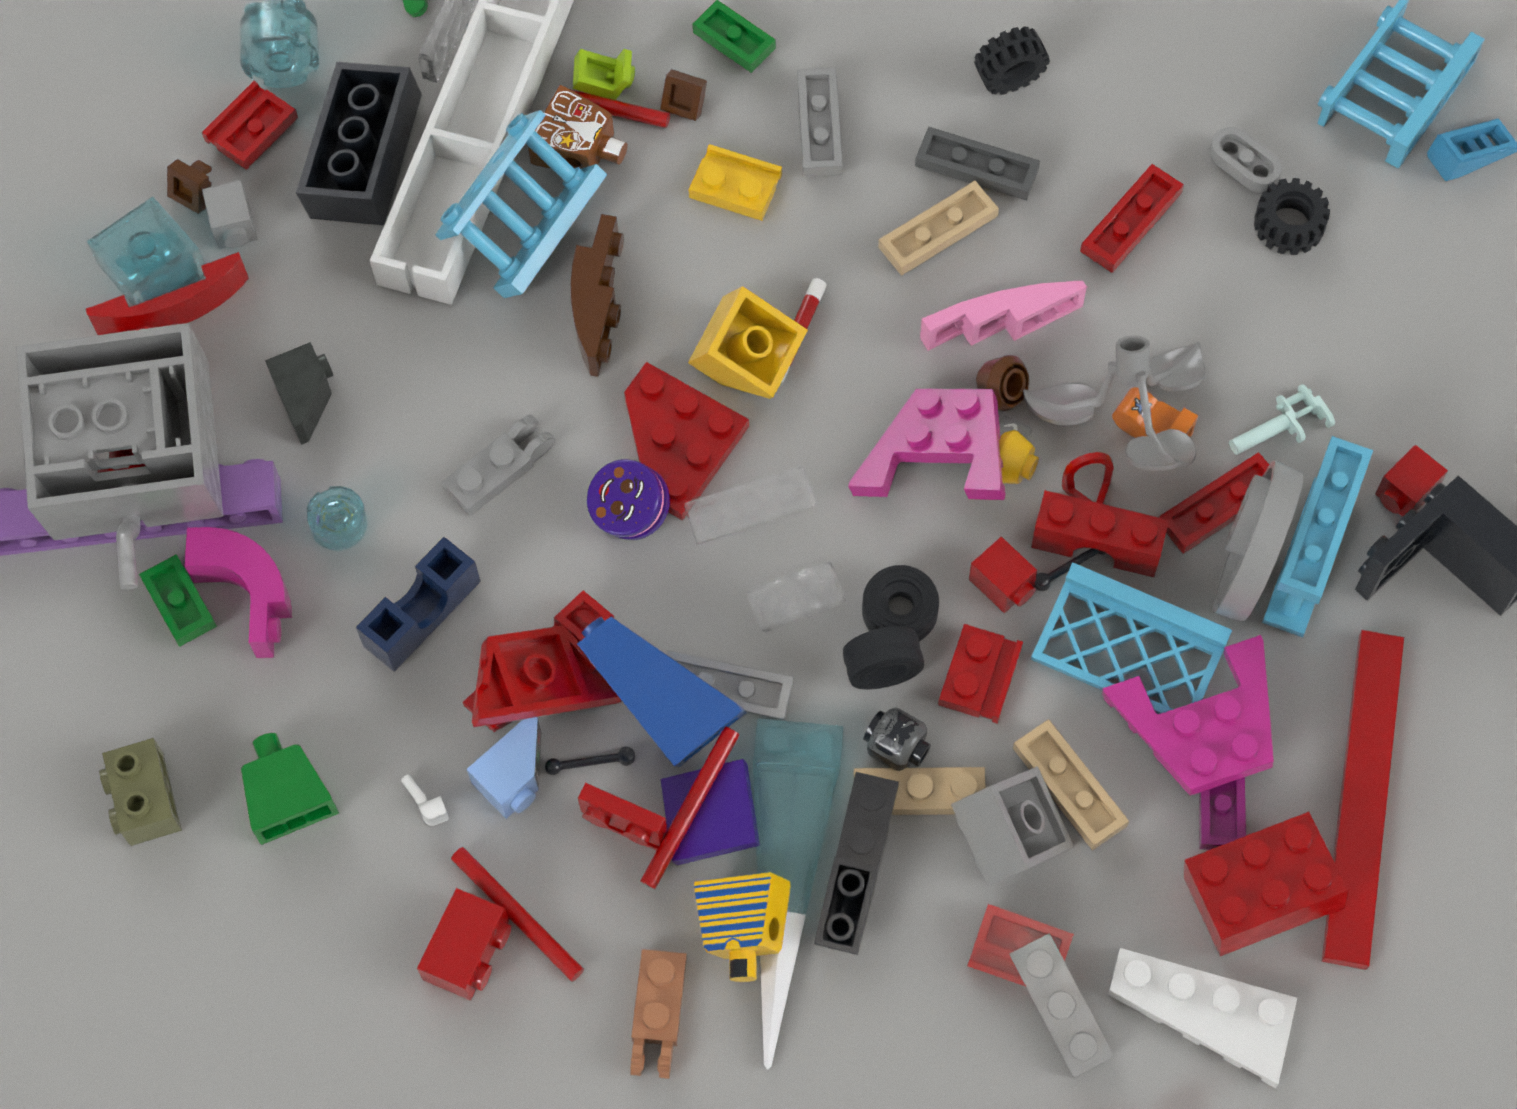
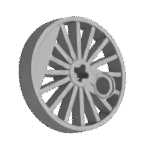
(1257, 539)

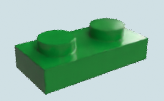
(734, 36)
(177, 600)

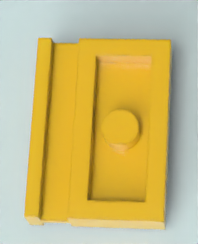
(735, 182)

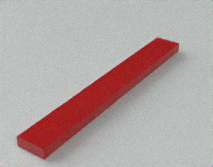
(1364, 797)

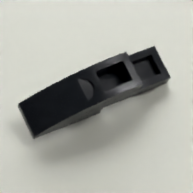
(856, 863)

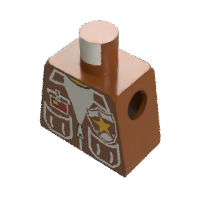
(578, 131)

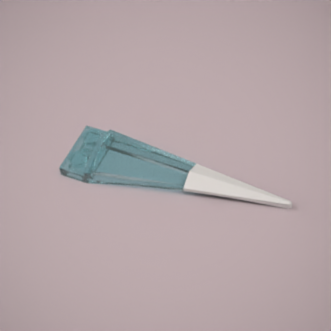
(793, 796)

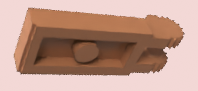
(658, 1007)

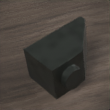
(302, 386)

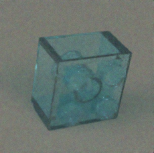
(147, 253)

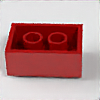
(1265, 883)

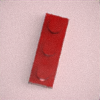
(1131, 218)
(1212, 506)

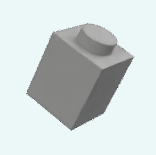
(229, 214)

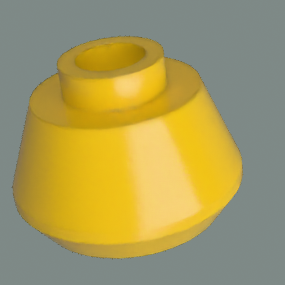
(1017, 457)

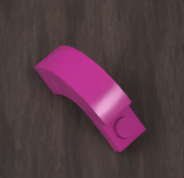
(234, 558)

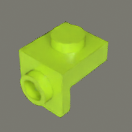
(603, 74)

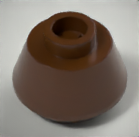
(1007, 379)

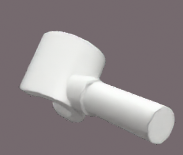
(433, 810)

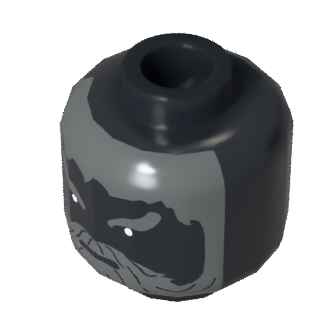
(897, 739)

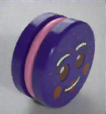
(628, 499)

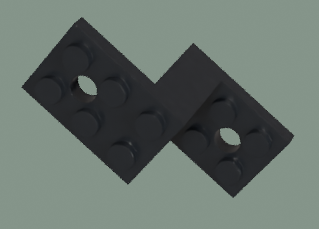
(1460, 533)

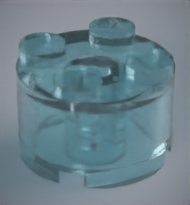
(279, 42)

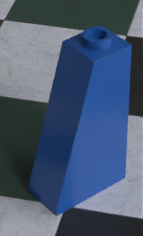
(663, 695)

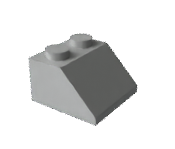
(1012, 826)

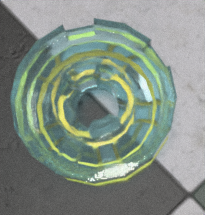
(340, 533)

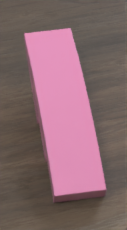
(1014, 309)

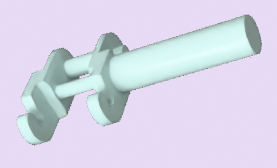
(1285, 421)

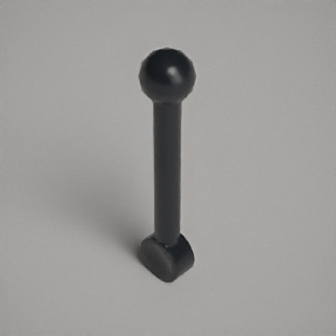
(1043, 580)
(625, 756)

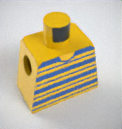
(743, 919)

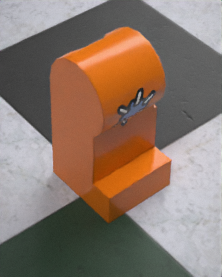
(1130, 419)

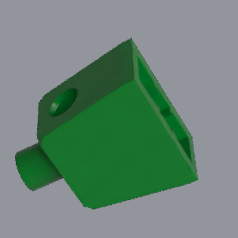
(283, 790)

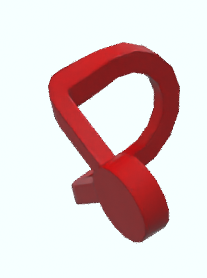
(1068, 482)

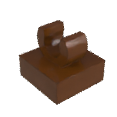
(683, 95)
(187, 182)

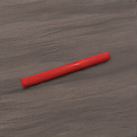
(689, 807)
(517, 914)

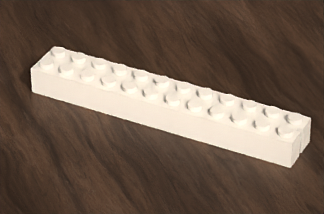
(484, 90)

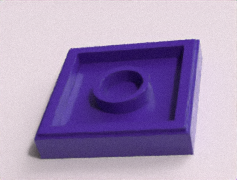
(725, 818)

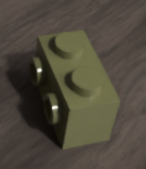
(140, 792)

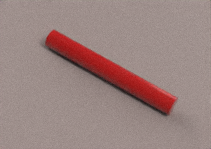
(629, 111)

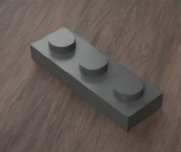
(977, 162)

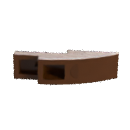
(594, 295)

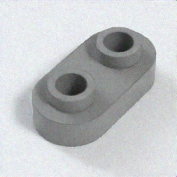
(1248, 159)

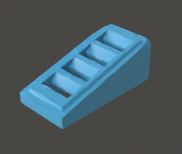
(1454, 163)

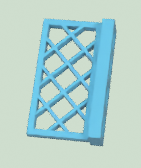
(1139, 609)

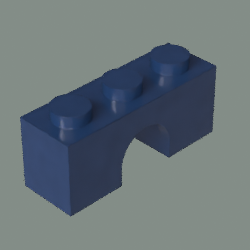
(441, 584)

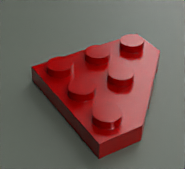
(680, 433)

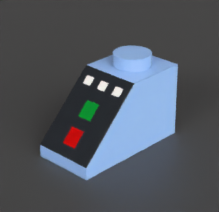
(510, 769)

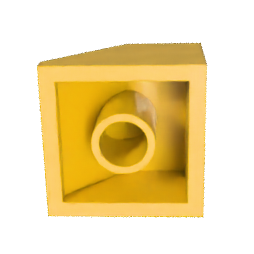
(748, 344)

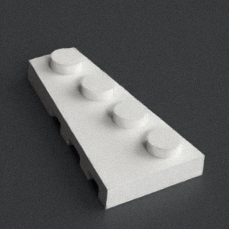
(1223, 1014)

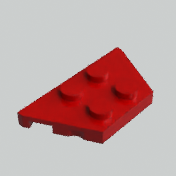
(535, 677)

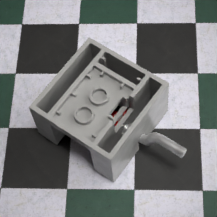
(142, 402)

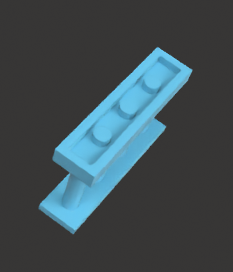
(1418, 110)
(558, 212)
(1317, 536)

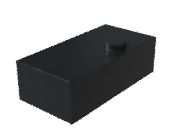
(359, 143)

